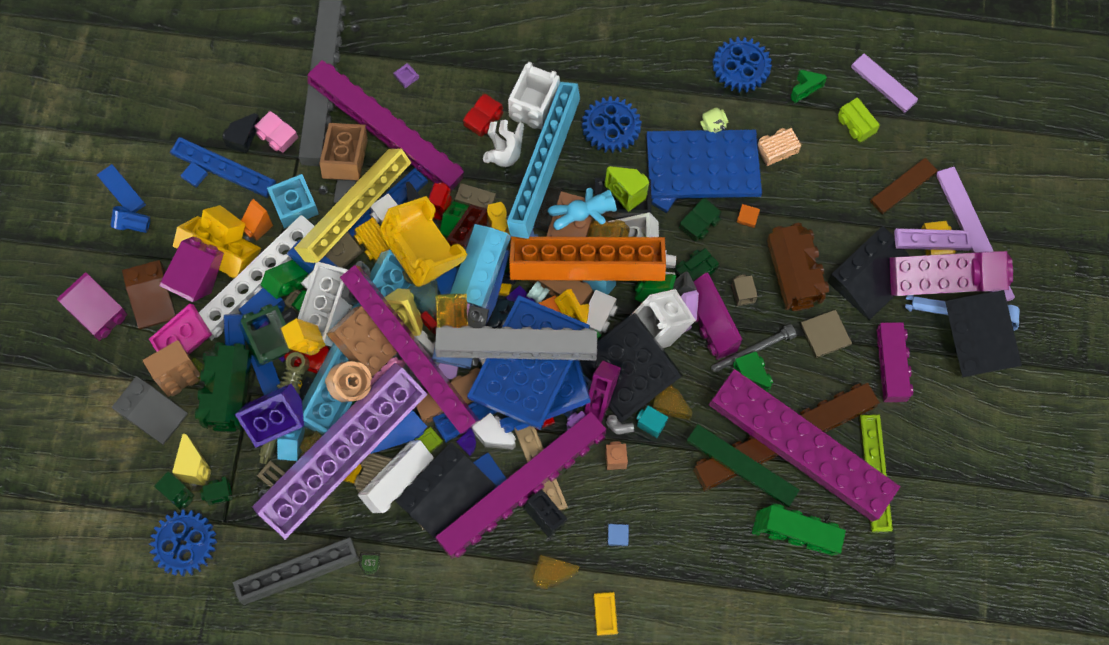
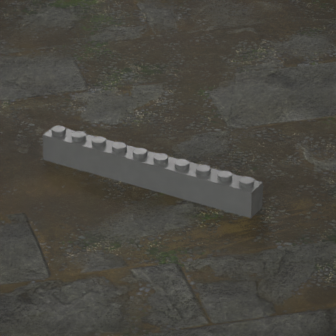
(318, 106)

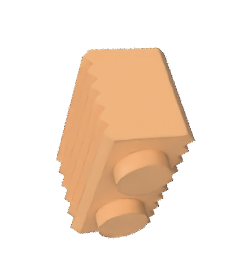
(778, 146)

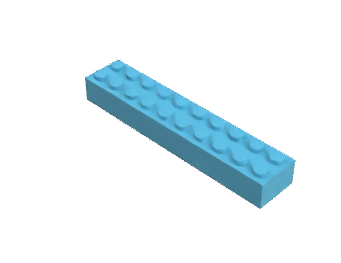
(318, 406)

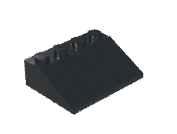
(866, 274)
(983, 333)
(445, 491)

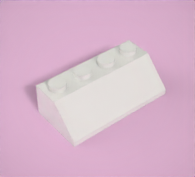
(323, 299)

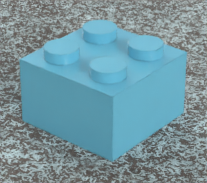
(292, 200)

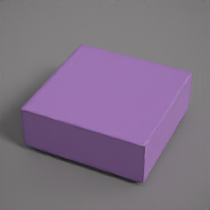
(406, 75)

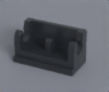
(545, 513)

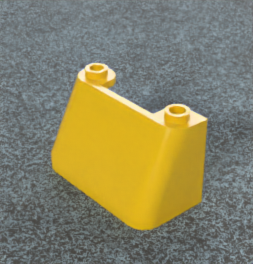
(418, 241)

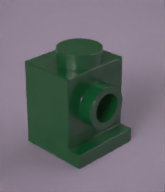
(217, 491)

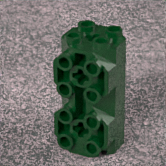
(225, 386)

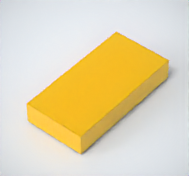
(605, 614)

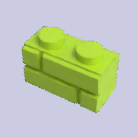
(858, 120)

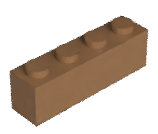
(580, 289)
(429, 408)

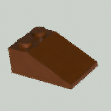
(148, 299)

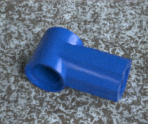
(124, 219)

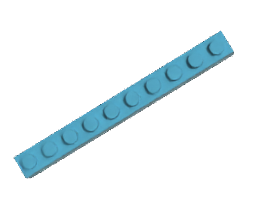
(543, 160)

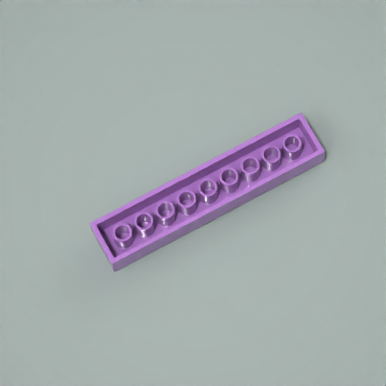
(339, 451)

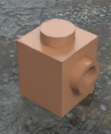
(616, 456)

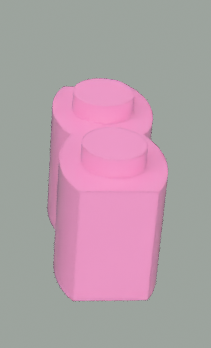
(276, 132)

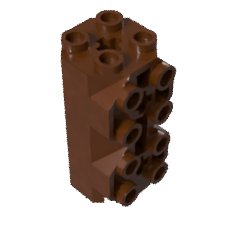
(796, 267)

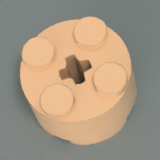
(358, 385)

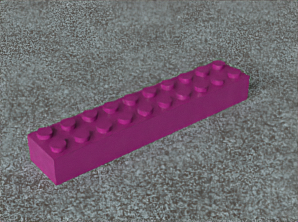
(804, 446)

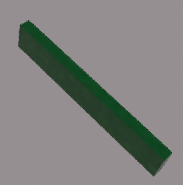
(743, 465)

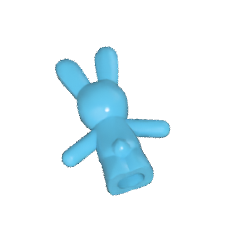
(580, 210)

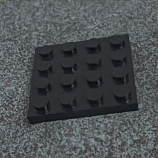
(643, 364)

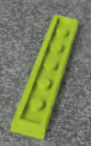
(874, 455)

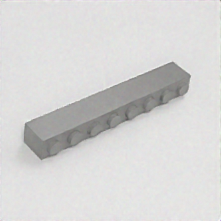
(516, 343)

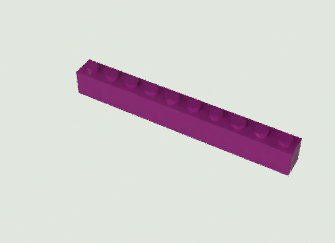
(384, 125)
(409, 349)
(521, 485)

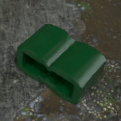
(700, 220)

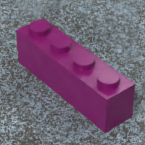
(894, 362)

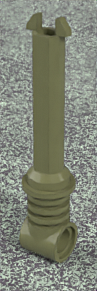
(292, 376)

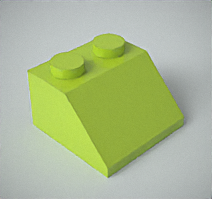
(627, 186)

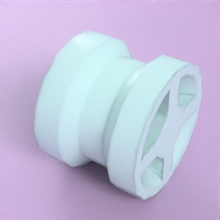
(537, 292)

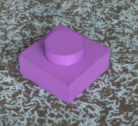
(574, 418)

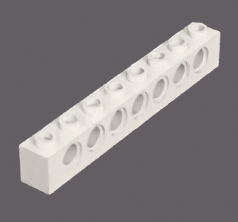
(245, 279)

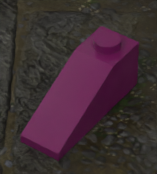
(602, 389)

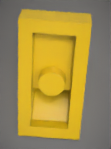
(570, 306)

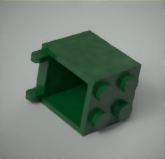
(266, 342)

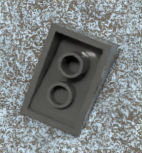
(149, 410)

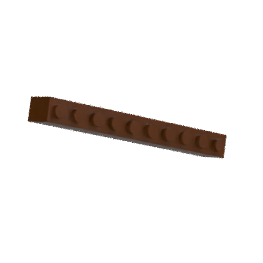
(825, 417)

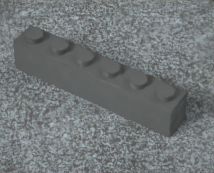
(296, 571)

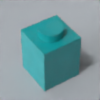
(651, 421)

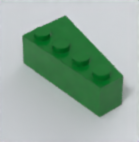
(799, 529)

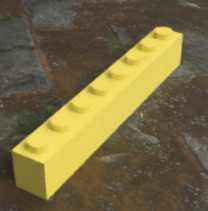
(352, 205)

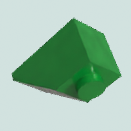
(451, 217)
(647, 288)

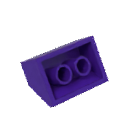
(272, 415)

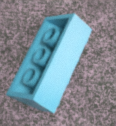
(482, 264)

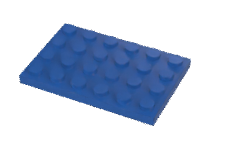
(703, 164)
(525, 386)

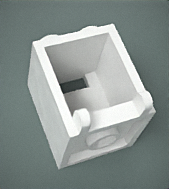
(533, 96)
(670, 311)

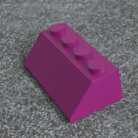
(715, 320)

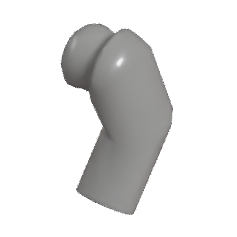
(617, 427)

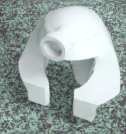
(507, 151)

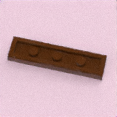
(903, 186)

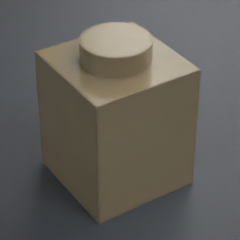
(744, 290)

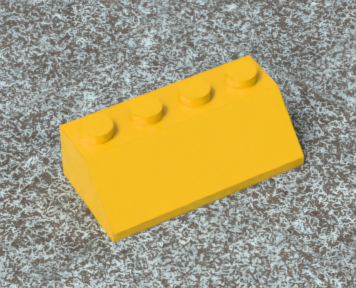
(236, 254)

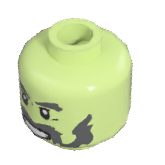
(714, 120)

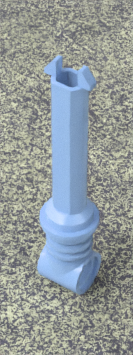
(939, 307)

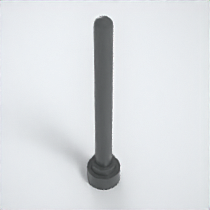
(787, 332)

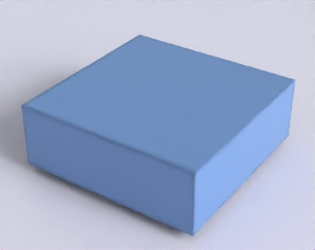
(618, 535)

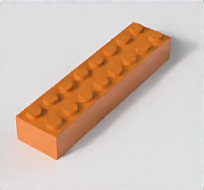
(588, 258)

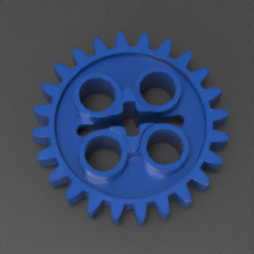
(737, 77)
(611, 124)
(167, 535)

